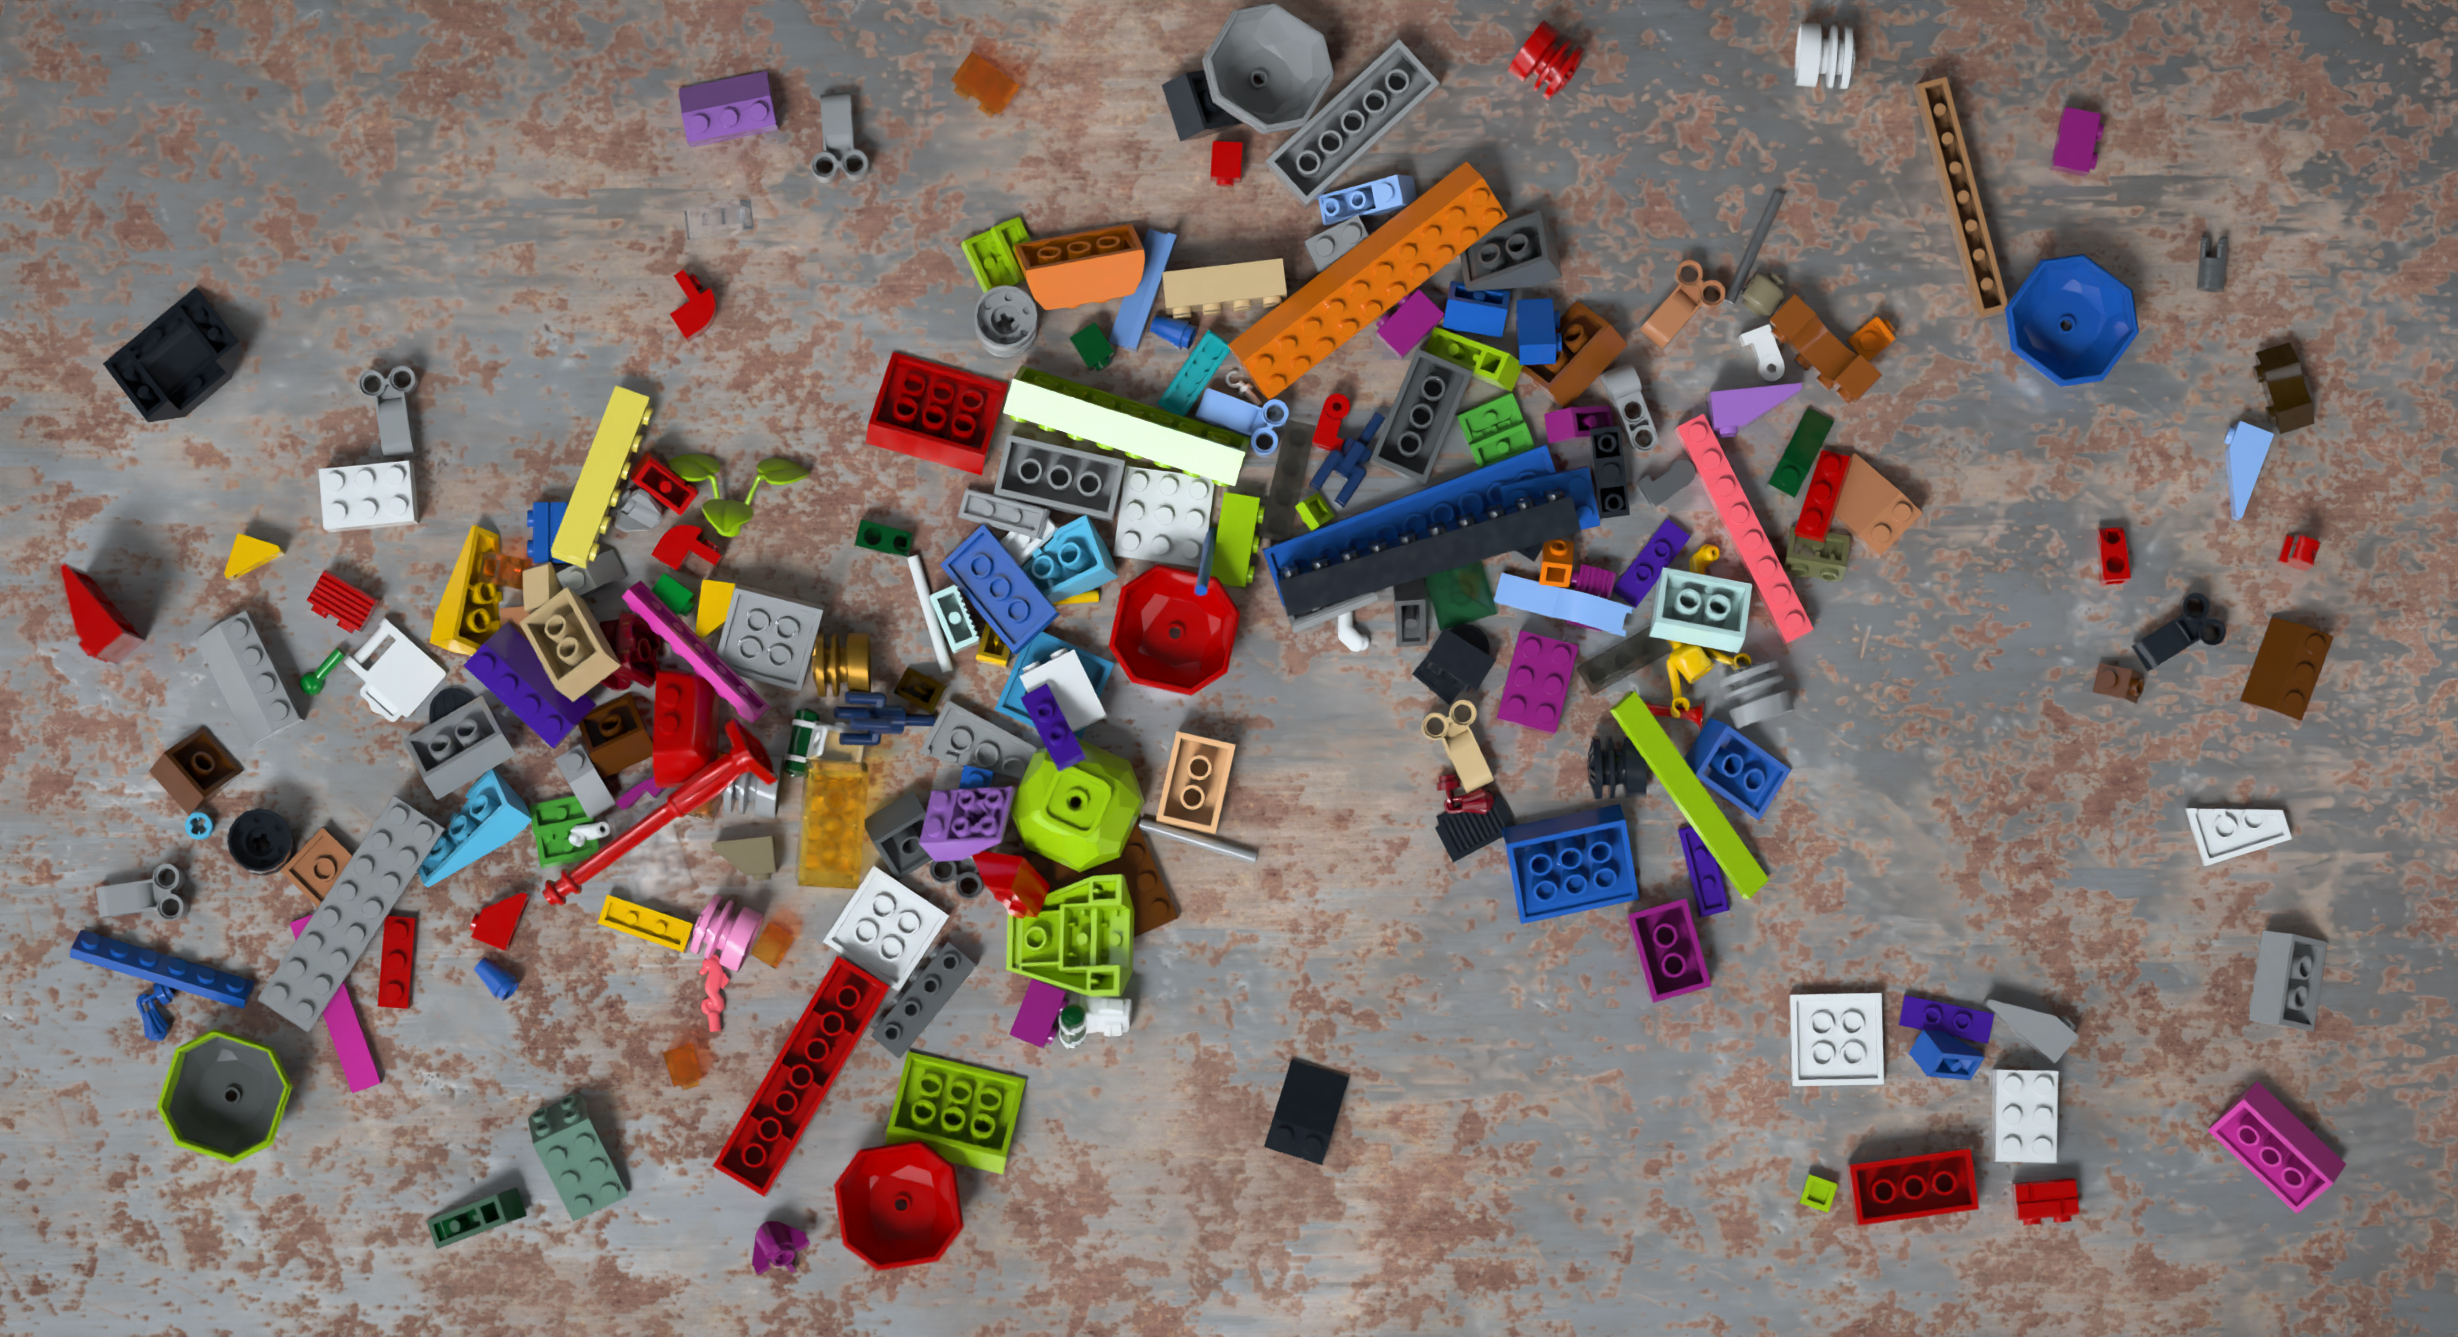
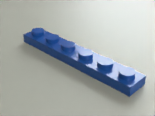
(162, 969)

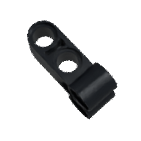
(2178, 634)

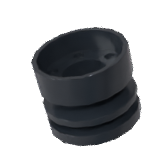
(1616, 768)
(255, 825)

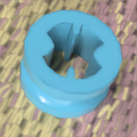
(209, 825)

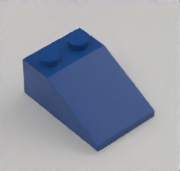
(1736, 768)

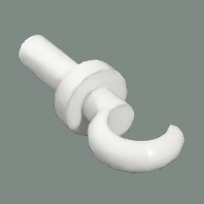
(1245, 390)

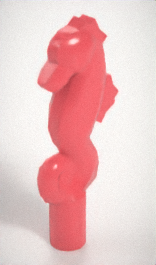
(715, 1002)

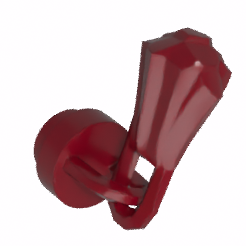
(1475, 802)

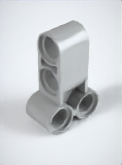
(838, 139)
(1624, 387)
(392, 410)
(144, 896)

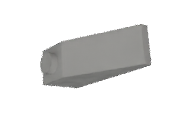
(2040, 1030)

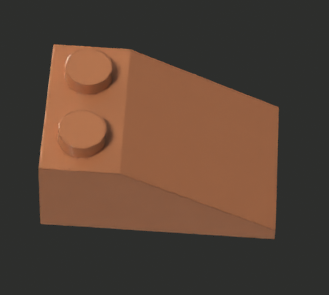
(1873, 508)

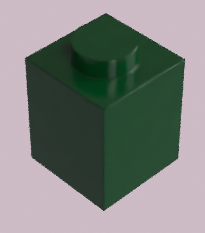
(1092, 347)

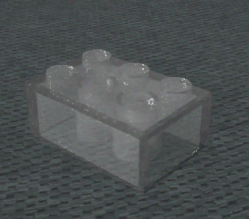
(657, 863)

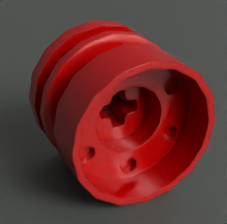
(1546, 60)

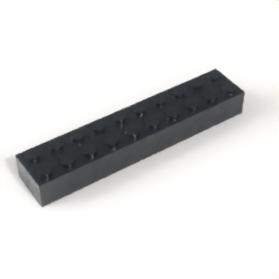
(1428, 551)

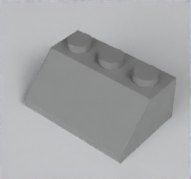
(459, 747)
(2287, 980)

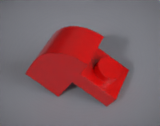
(698, 313)
(680, 542)

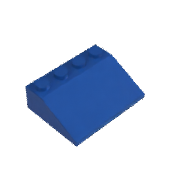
(1570, 863)

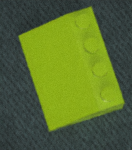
(956, 1111)

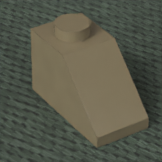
(750, 856)

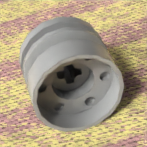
(1015, 307)
(1756, 694)
(751, 789)

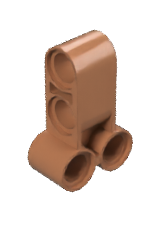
(1680, 306)

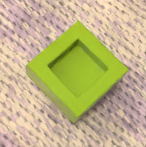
(1314, 511)
(1818, 1193)

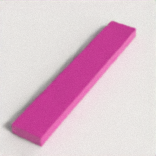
(347, 1033)

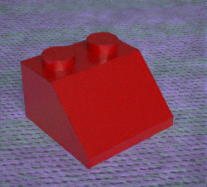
(1012, 882)

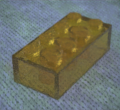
(832, 824)

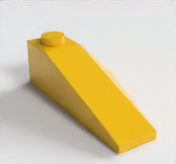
(468, 608)

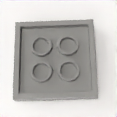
(769, 636)

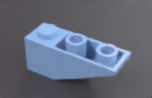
(1368, 199)

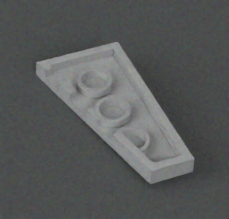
(976, 743)

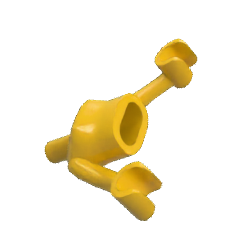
(1694, 663)

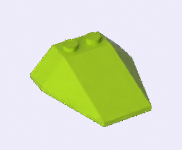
(1078, 939)

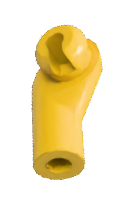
(1703, 558)

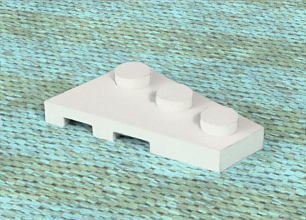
(2234, 832)

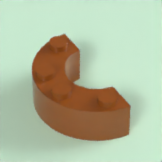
(1822, 352)

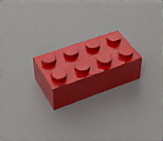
(1912, 1186)

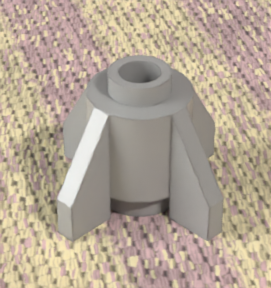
(637, 509)

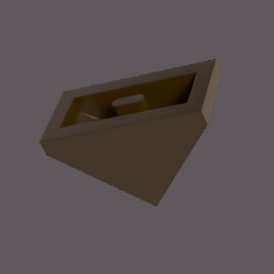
(921, 690)

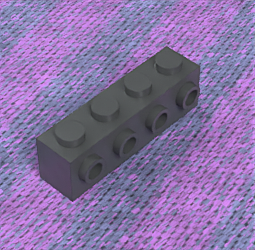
(923, 1000)

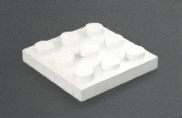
(1163, 516)
(886, 928)
(1836, 1039)

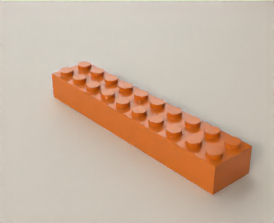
(1367, 280)

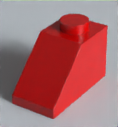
(499, 921)

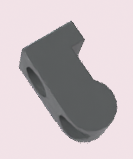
(1678, 477)

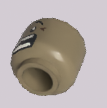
(1763, 294)

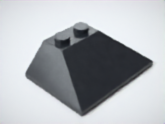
(176, 360)

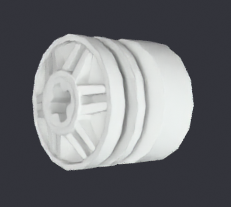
(1824, 55)

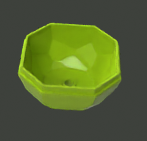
(1083, 834)

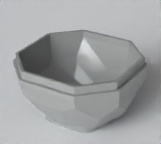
(1280, 51)

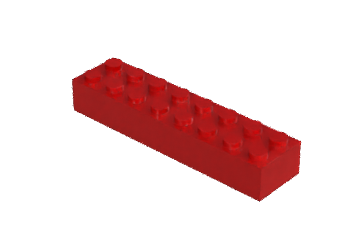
(801, 1076)

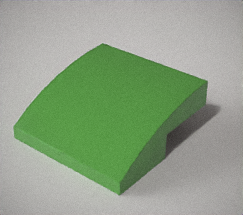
(1495, 430)
(552, 829)

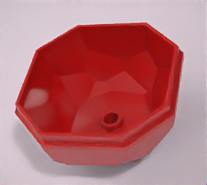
(1168, 600)
(868, 1210)

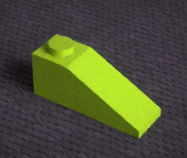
(1484, 361)

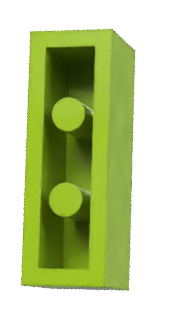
(1236, 539)

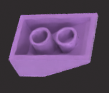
(1738, 408)

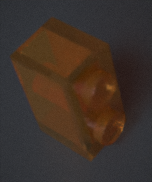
(985, 86)

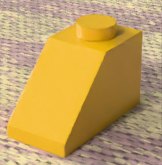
(713, 607)

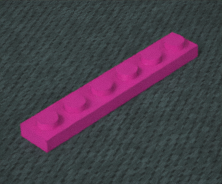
(696, 652)

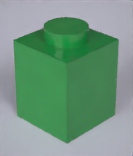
(674, 596)

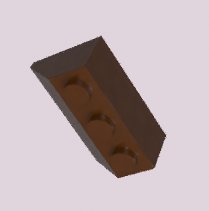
(2286, 669)

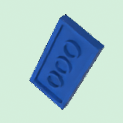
(1000, 589)

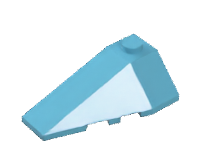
(1071, 561)
(484, 824)

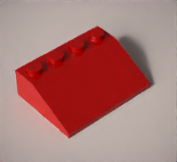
(936, 413)
(97, 620)

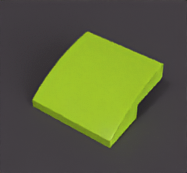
(994, 255)

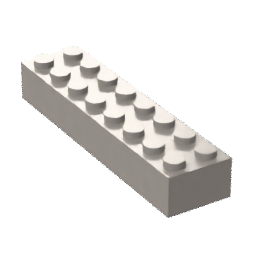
(351, 914)

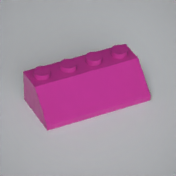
(2277, 1147)

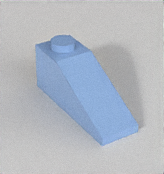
(2244, 459)

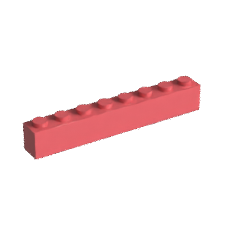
(1744, 529)

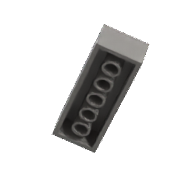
(1352, 124)

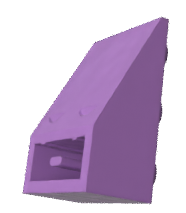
(965, 821)

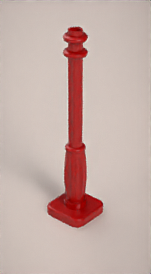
(744, 757)

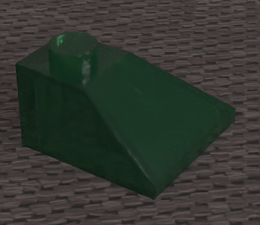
(1460, 595)

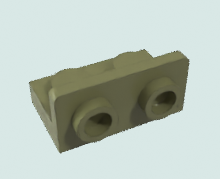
(1817, 558)

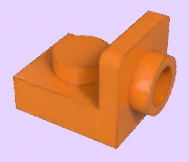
(1872, 338)

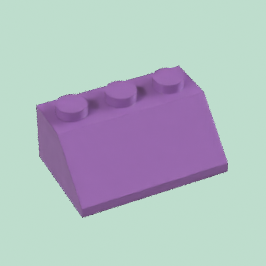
(728, 109)

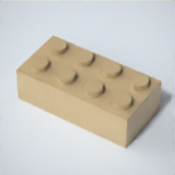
(1224, 287)

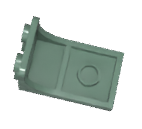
(575, 1156)

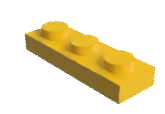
(645, 923)

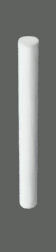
(930, 614)

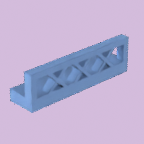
(1137, 307)

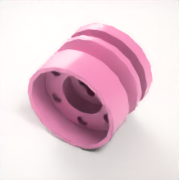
(726, 932)

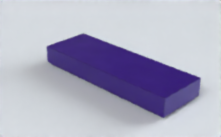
(1703, 874)

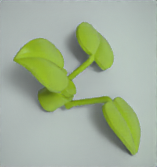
(730, 514)

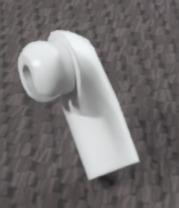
(1350, 636)
(588, 832)

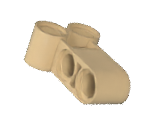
(1461, 747)

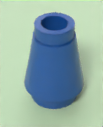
(1174, 331)
(497, 979)

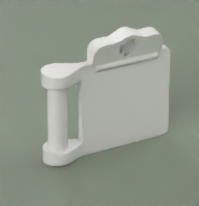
(399, 677)

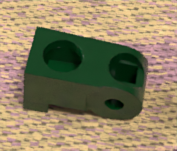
(883, 539)

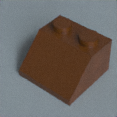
(616, 736)
(195, 770)

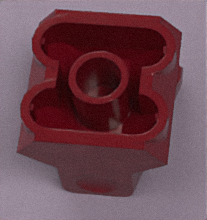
(635, 649)

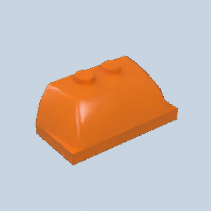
(1083, 266)

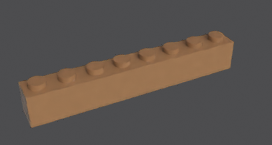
(1961, 198)

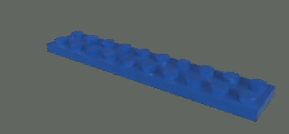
(1415, 511)

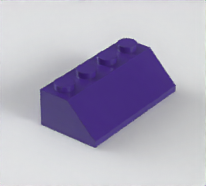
(519, 680)

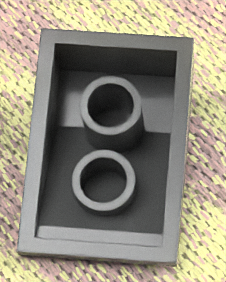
(1513, 255)

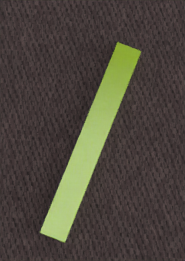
(1689, 794)

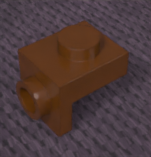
(2118, 683)

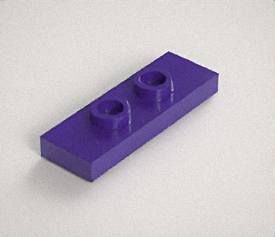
(1650, 562)
(1053, 727)
(1952, 1019)

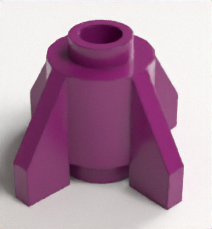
(776, 1244)

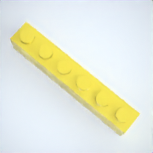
(601, 477)

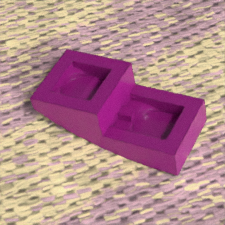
(634, 794)

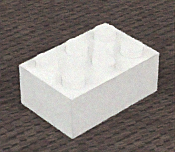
(368, 496)
(2024, 1116)

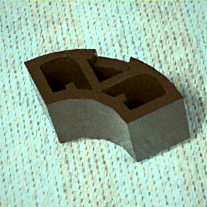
(2283, 388)

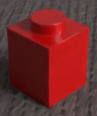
(1226, 163)

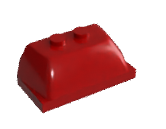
(683, 726)

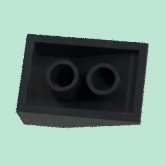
(1306, 1112)

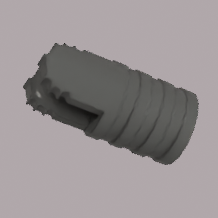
(2212, 270)

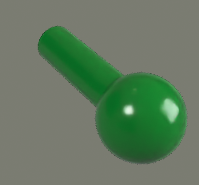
(312, 682)

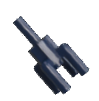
(1349, 462)
(877, 718)

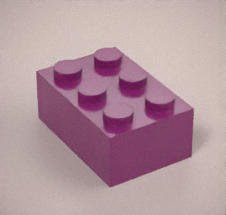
(1537, 682)
(1668, 950)

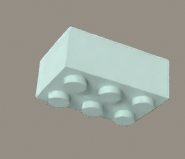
(1700, 610)

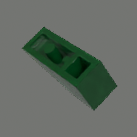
(1799, 454)
(476, 1218)

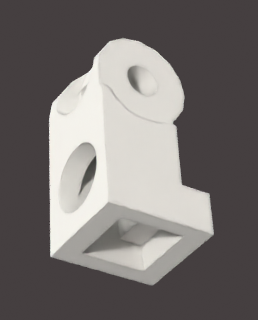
(1767, 354)

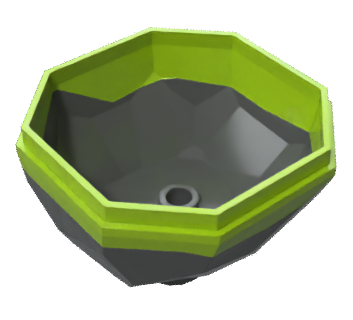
(197, 1102)

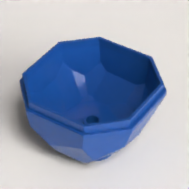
(2094, 305)

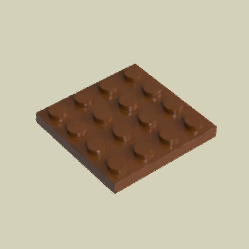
(1144, 883)

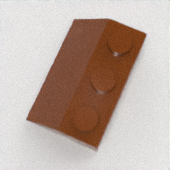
(1587, 350)

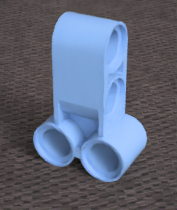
(1242, 417)

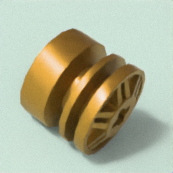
(842, 664)

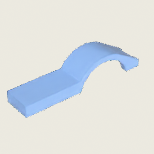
(1562, 604)

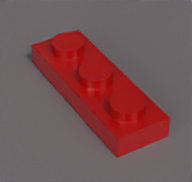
(1823, 496)
(397, 962)

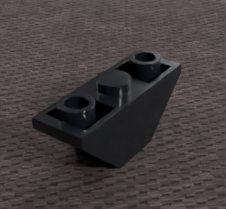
(1609, 471)

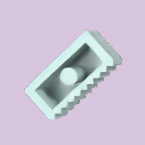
(955, 619)

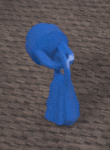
(154, 1025)

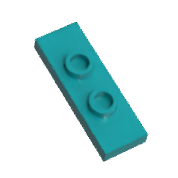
(1195, 374)

